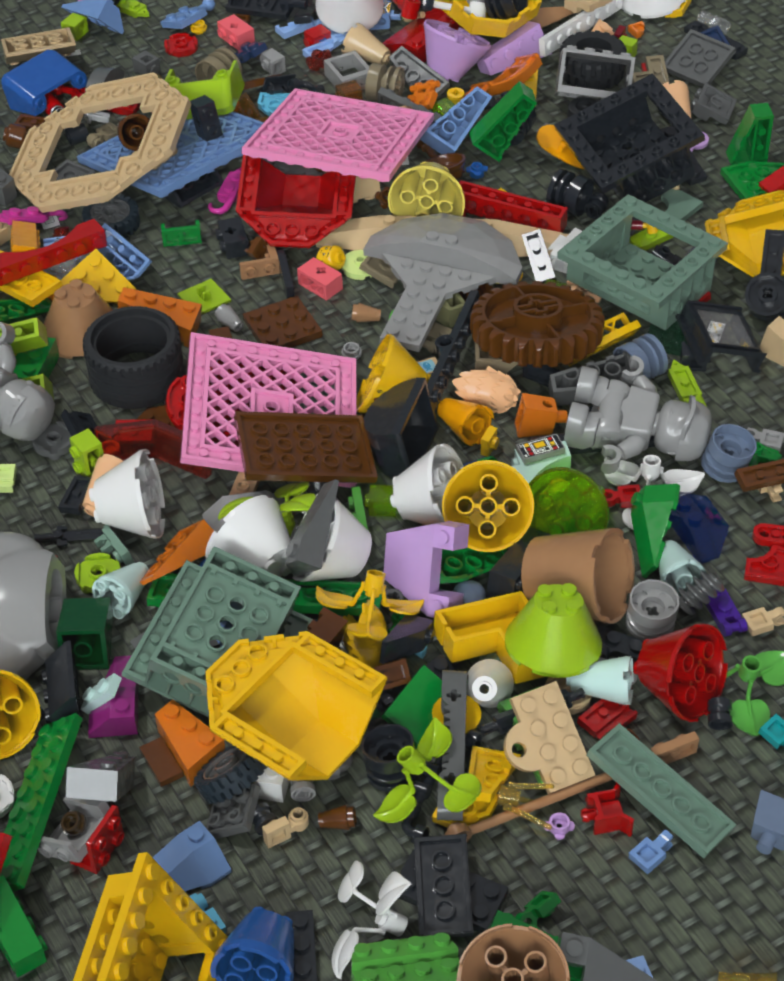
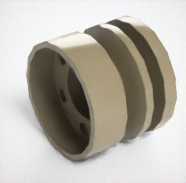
(219, 59)
(379, 77)

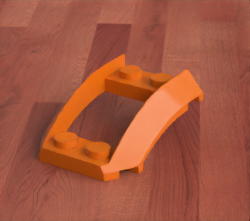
(520, 71)

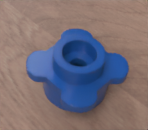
(476, 170)

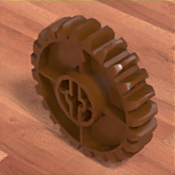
(537, 324)

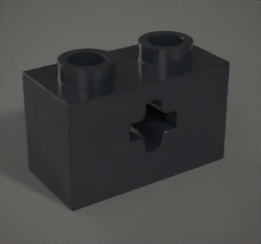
(205, 118)
(232, 237)

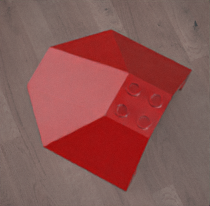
(292, 207)

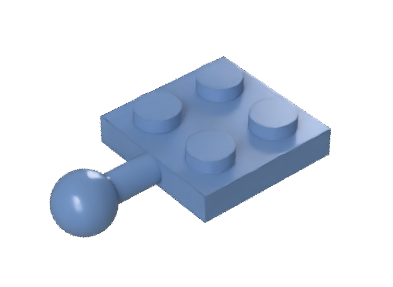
(187, 16)

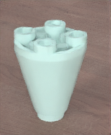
(122, 586)

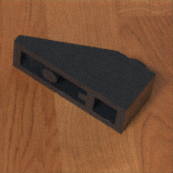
(407, 638)

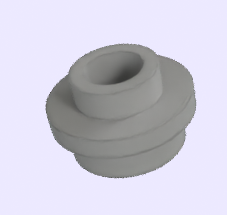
(351, 350)

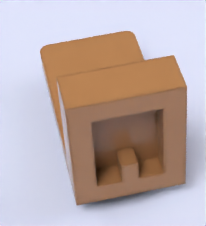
(261, 267)

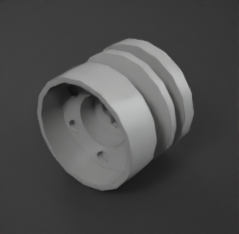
(652, 609)

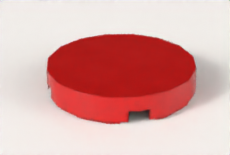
(181, 45)

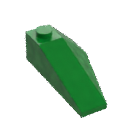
(15, 310)
(650, 522)
(466, 564)

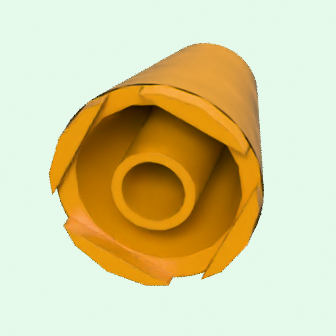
(465, 419)

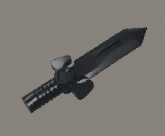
(62, 534)

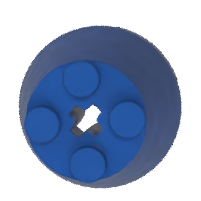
(257, 949)

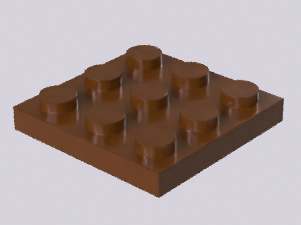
(283, 323)

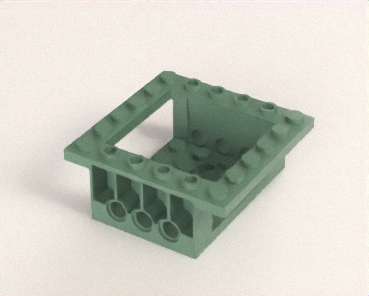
(633, 278)
(176, 643)

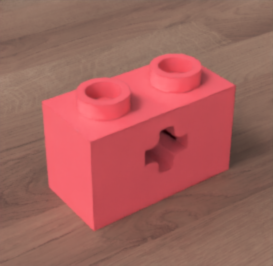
(235, 31)
(320, 278)

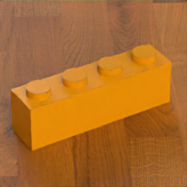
(24, 236)

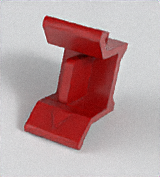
(606, 812)

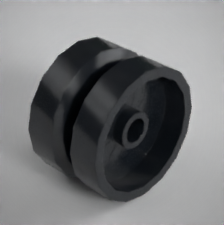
(758, 288)

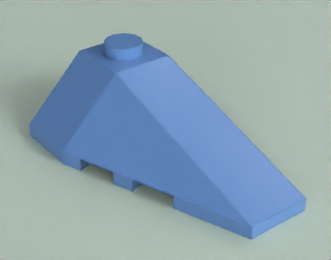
(99, 12)

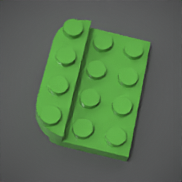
(406, 959)

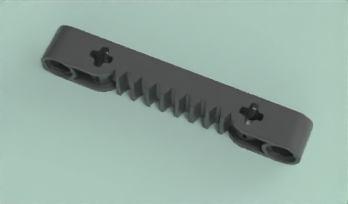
(454, 711)

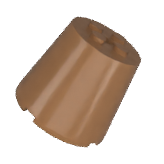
(592, 560)

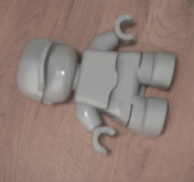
(24, 406)
(628, 417)

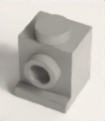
(273, 62)

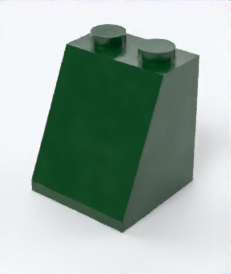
(89, 628)

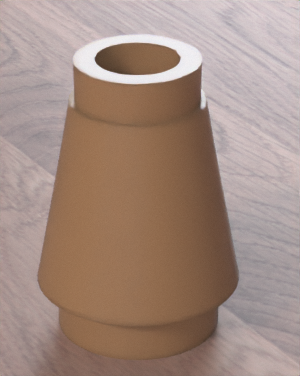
(365, 313)

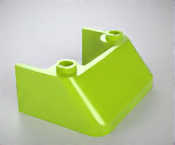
(222, 89)

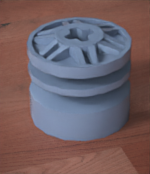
(650, 351)
(728, 450)

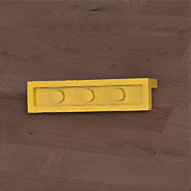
(615, 335)

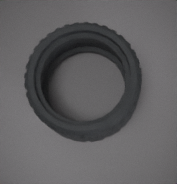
(127, 332)

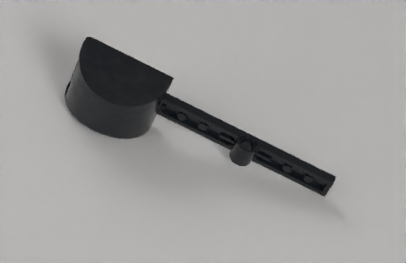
(404, 418)

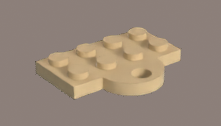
(547, 738)

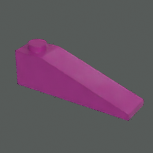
(120, 713)

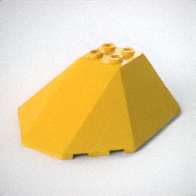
(746, 227)
(292, 703)

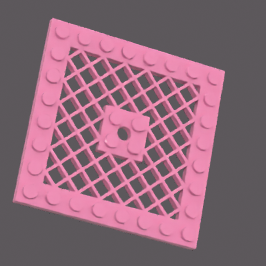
(339, 135)
(207, 349)

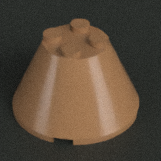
(71, 314)
(513, 954)

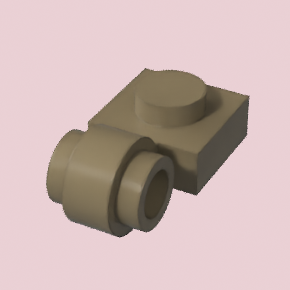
(102, 133)

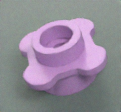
(562, 820)

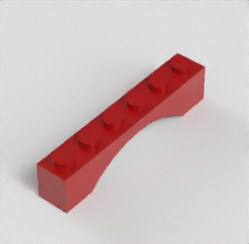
(80, 241)

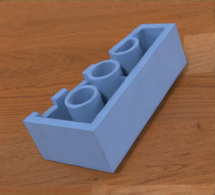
(453, 126)

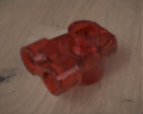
(317, 59)

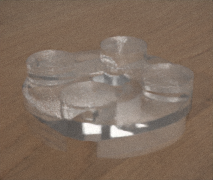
(706, 17)

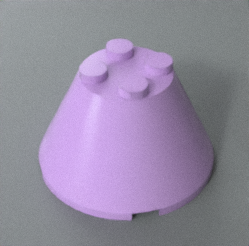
(452, 50)

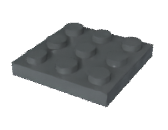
(699, 58)

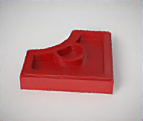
(767, 568)

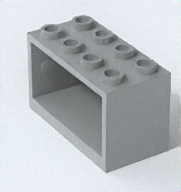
(590, 54)

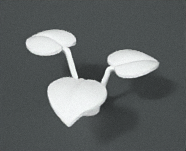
(650, 470)
(386, 918)

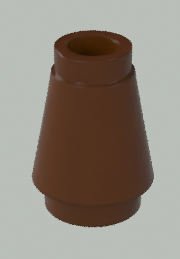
(338, 818)

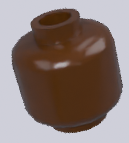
(14, 135)

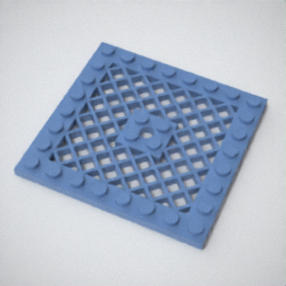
(192, 160)

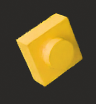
(489, 441)

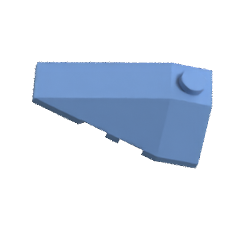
(193, 858)

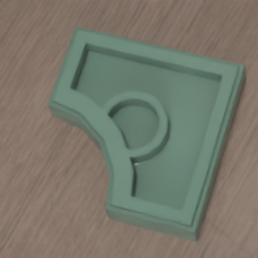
(681, 204)

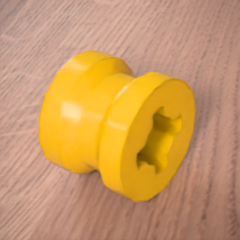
(455, 95)

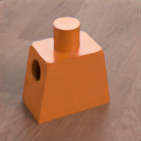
(537, 416)

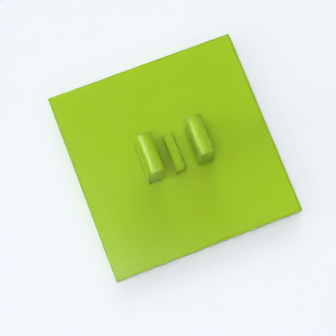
(207, 294)

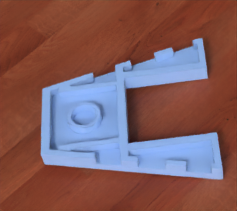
(294, 29)

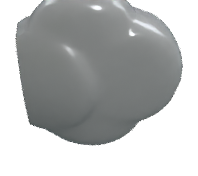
(29, 603)

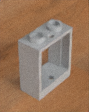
(346, 61)

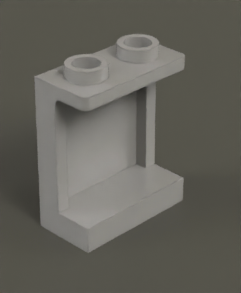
(74, 848)

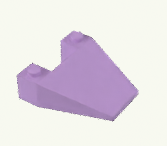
(414, 562)

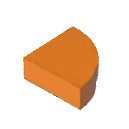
(636, 29)

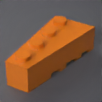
(184, 313)

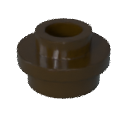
(73, 823)

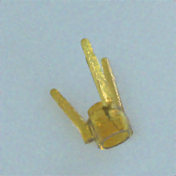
(510, 796)

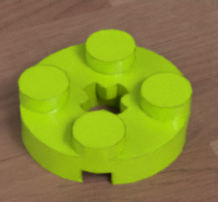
(94, 562)

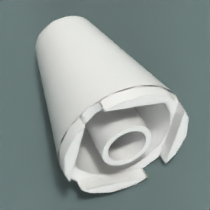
(493, 674)

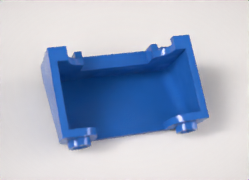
(32, 80)

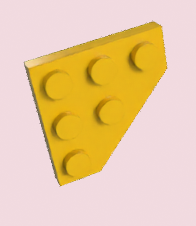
(100, 275)

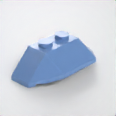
(124, 255)

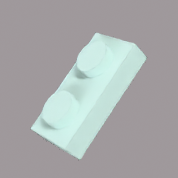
(100, 693)

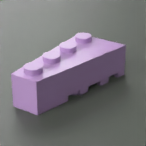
(519, 43)

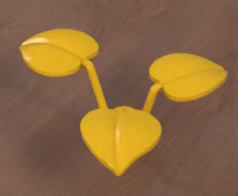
(373, 587)

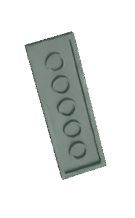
(661, 790)

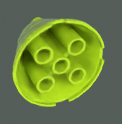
(554, 633)

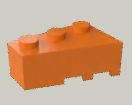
(187, 738)

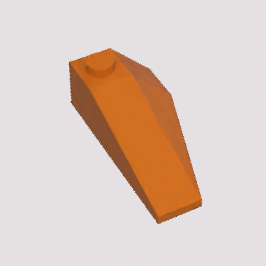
(185, 545)

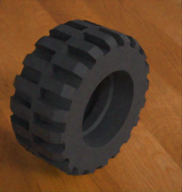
(593, 73)

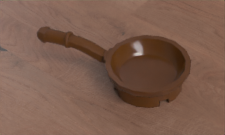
(453, 161)

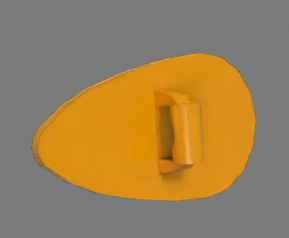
(554, 144)

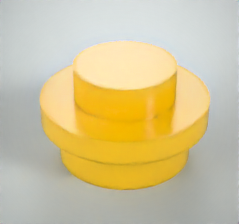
(198, 27)

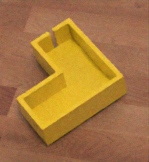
(480, 630)

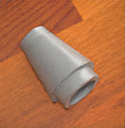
(228, 317)

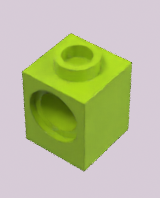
(77, 25)

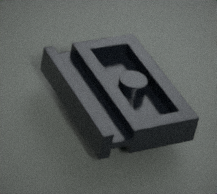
(78, 422)

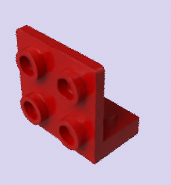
(103, 842)

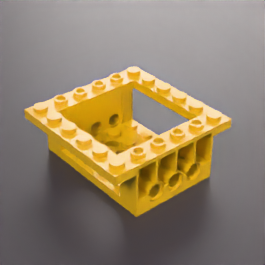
(141, 924)

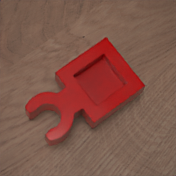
(621, 496)

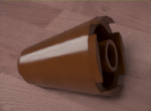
(131, 130)

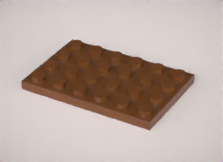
(304, 447)

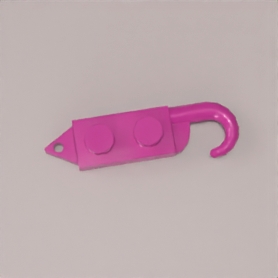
(227, 193)
(30, 214)

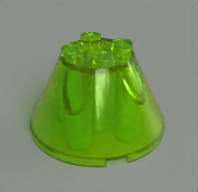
(568, 502)

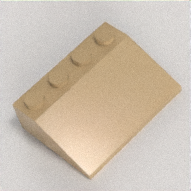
(28, 46)

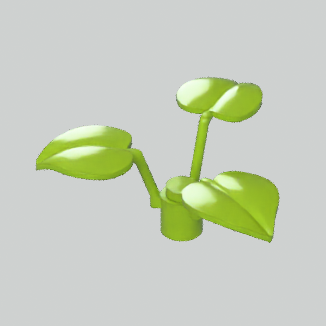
(297, 503)
(434, 743)

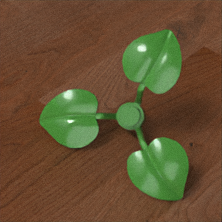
(753, 714)

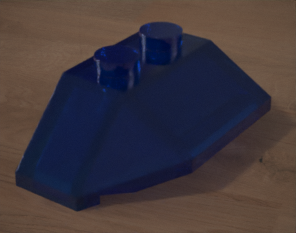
(699, 526)

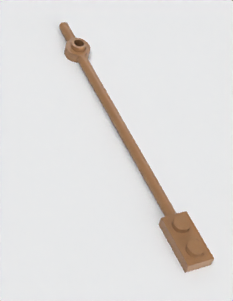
(670, 751)

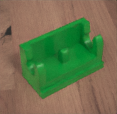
(181, 235)

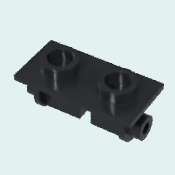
(276, 84)

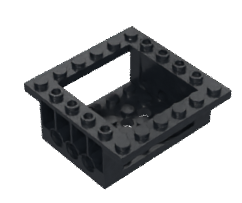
(624, 121)

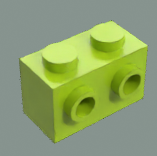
(85, 450)

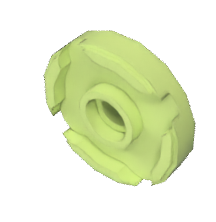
(352, 264)

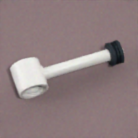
(476, 8)

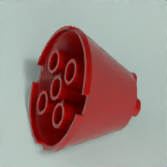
(684, 669)

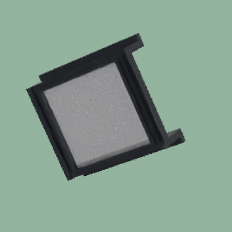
(718, 330)

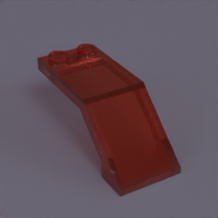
(158, 437)

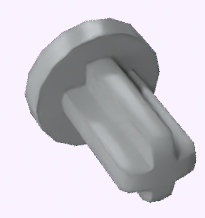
(99, 116)

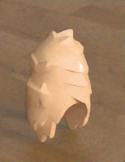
(488, 388)

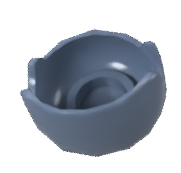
(472, 591)

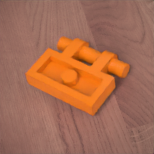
(425, 98)

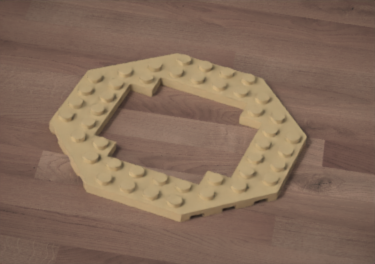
(158, 143)

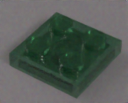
(670, 339)

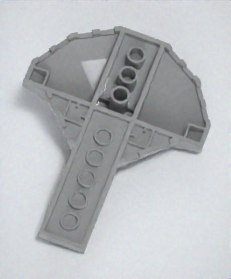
(435, 260)

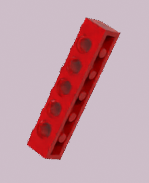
(513, 208)

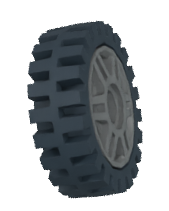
(118, 213)
(227, 775)

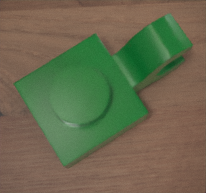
(539, 906)

